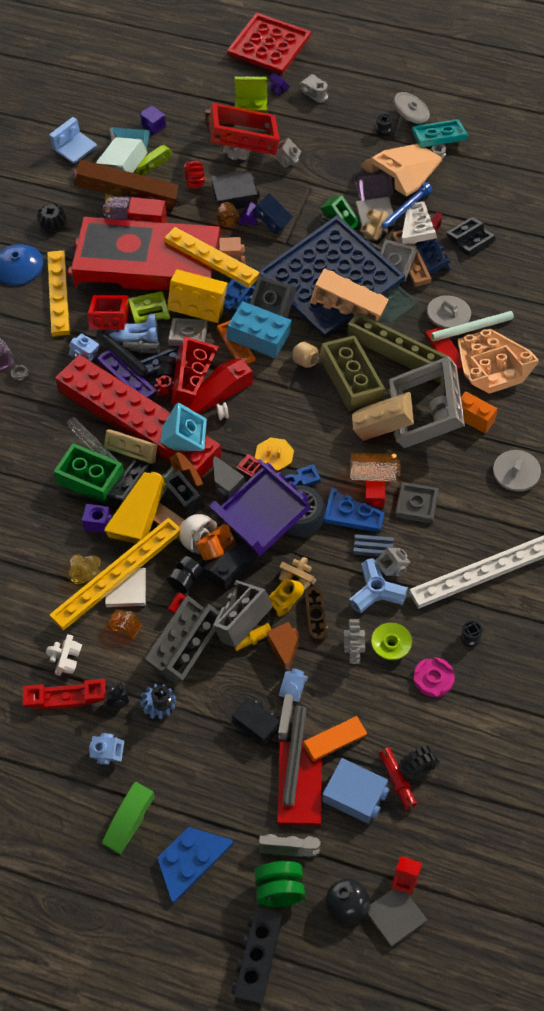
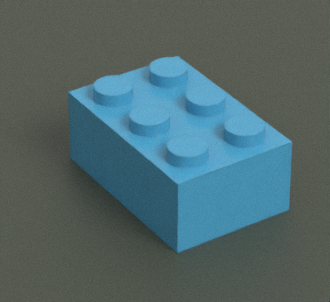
(258, 329)

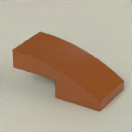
(181, 463)

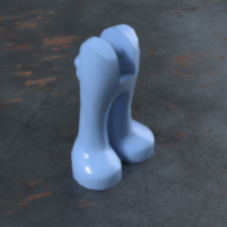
(135, 332)

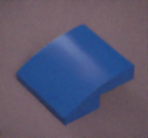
(236, 294)

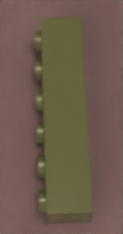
(392, 343)

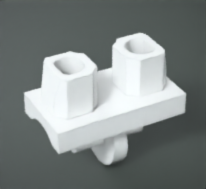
(69, 647)

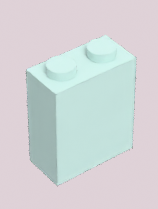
(123, 154)

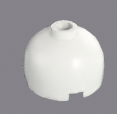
(195, 529)

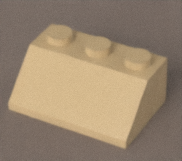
(383, 416)

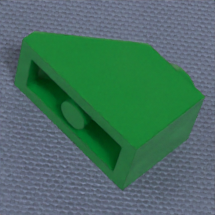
(339, 207)

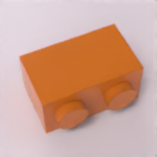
(478, 412)

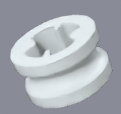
(222, 411)

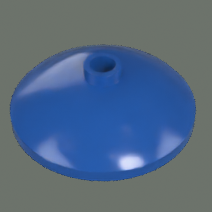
(20, 264)

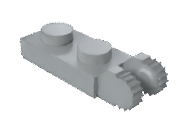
(289, 846)

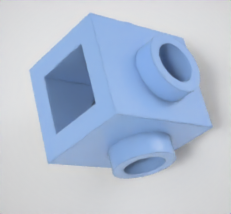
(83, 346)
(106, 748)

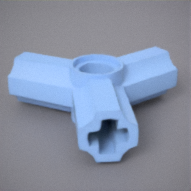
(368, 595)

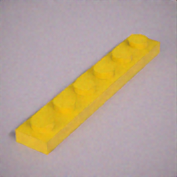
(212, 257)
(58, 293)

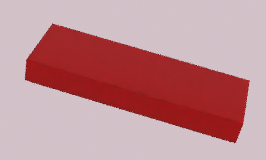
(446, 347)

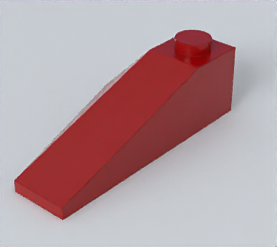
(221, 384)

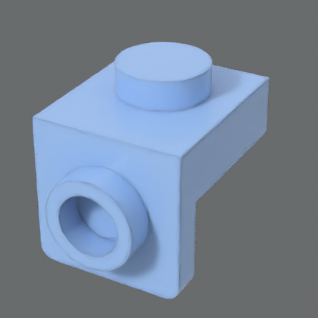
(293, 684)

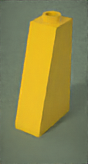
(138, 510)

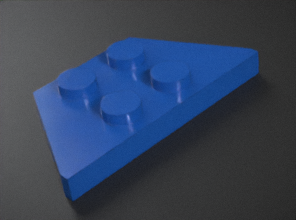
(190, 859)

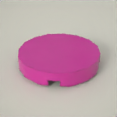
(434, 677)

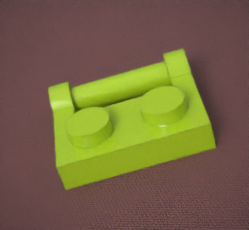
(146, 304)

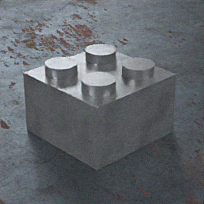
(273, 296)

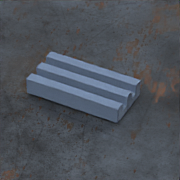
(371, 542)

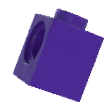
(153, 119)
(93, 512)

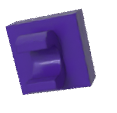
(279, 83)
(248, 215)

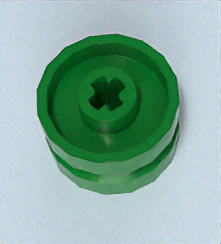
(279, 884)

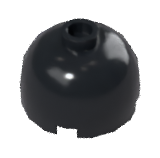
(347, 902)

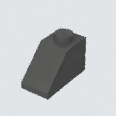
(226, 479)

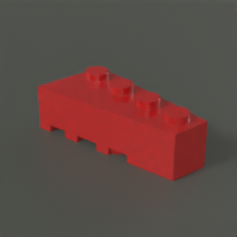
(191, 366)

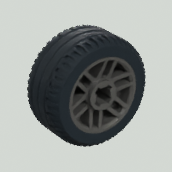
(313, 518)

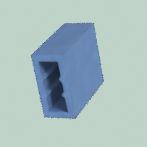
(356, 791)

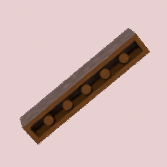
(124, 183)

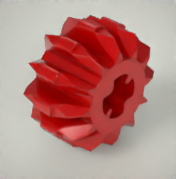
(194, 174)

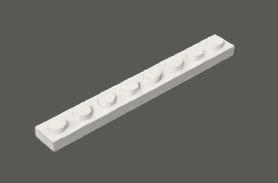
(478, 572)

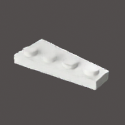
(417, 225)

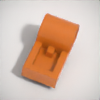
(214, 543)

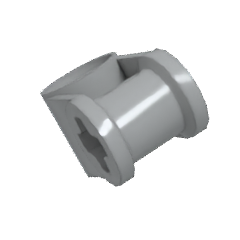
(314, 88)

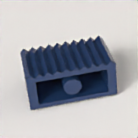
(272, 213)

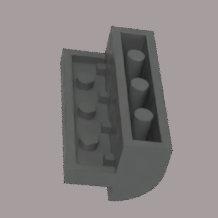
(182, 640)

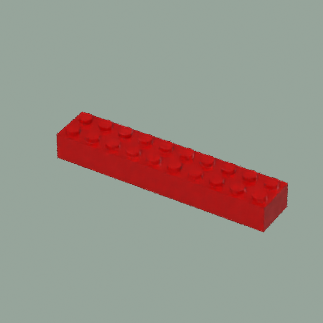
(126, 410)

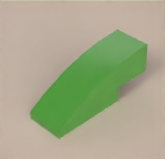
(128, 817)

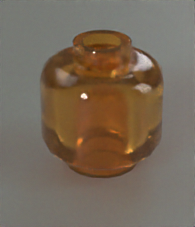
(226, 214)

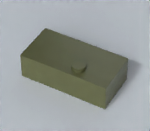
(351, 373)

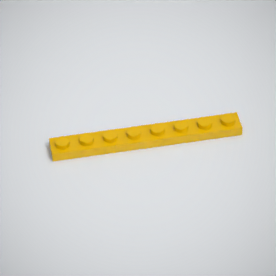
(115, 574)

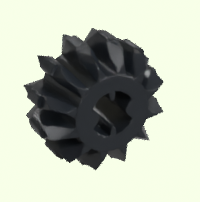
(51, 217)

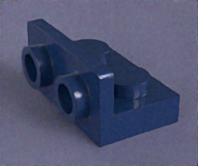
(433, 255)

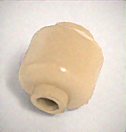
(305, 354)

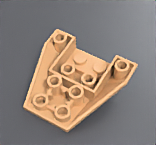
(407, 164)
(494, 360)

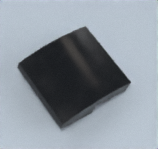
(470, 236)

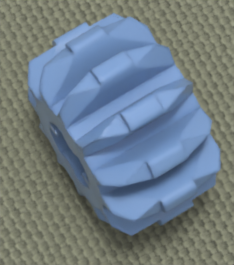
(147, 703)

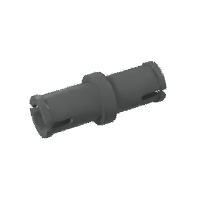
(142, 347)

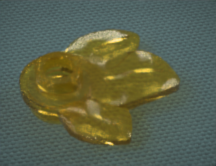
(84, 568)

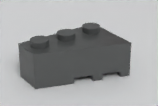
(242, 613)

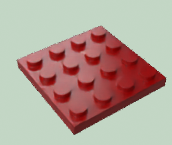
(269, 43)

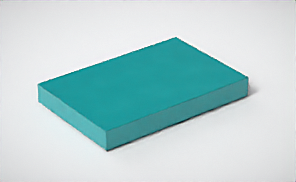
(439, 133)

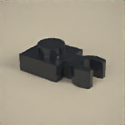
(116, 695)

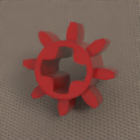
(164, 386)

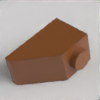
(284, 644)

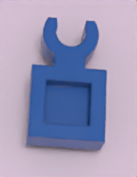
(305, 476)

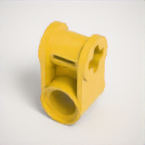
(282, 598)

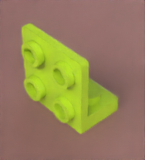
(251, 93)

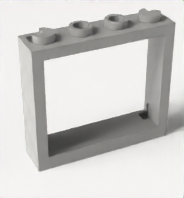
(418, 376)

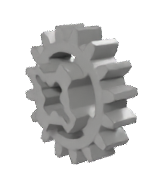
(354, 641)

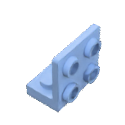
(70, 142)

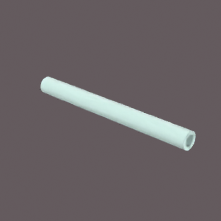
(474, 325)

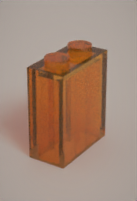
(374, 467)

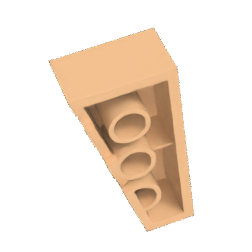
(347, 296)

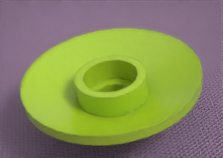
(394, 634)

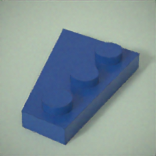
(349, 513)

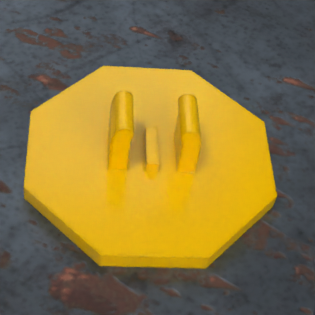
(275, 452)

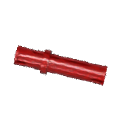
(401, 787)

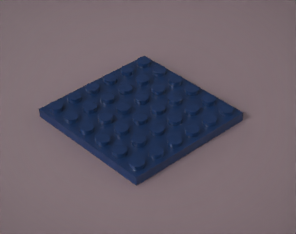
(339, 250)

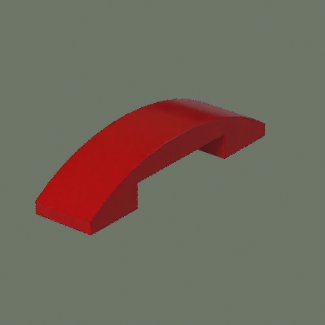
(64, 696)

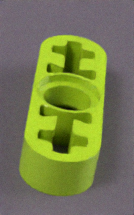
(158, 156)

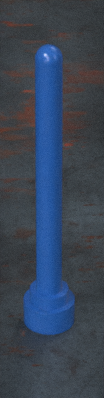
(424, 191)

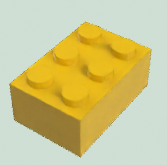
(197, 296)

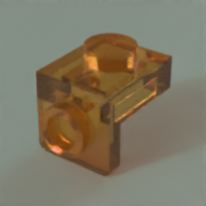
(125, 622)

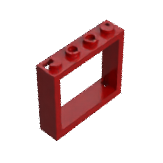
(242, 138)

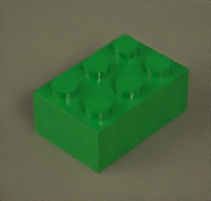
(88, 473)

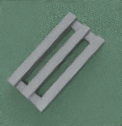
(285, 717)

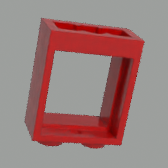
(101, 314)

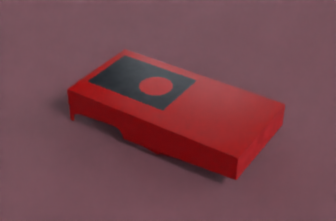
(136, 253)

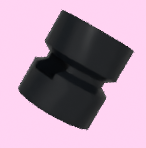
(186, 572)

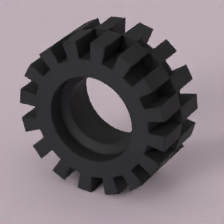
(418, 763)

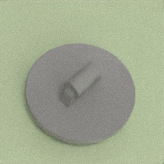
(411, 107)
(448, 311)
(516, 470)

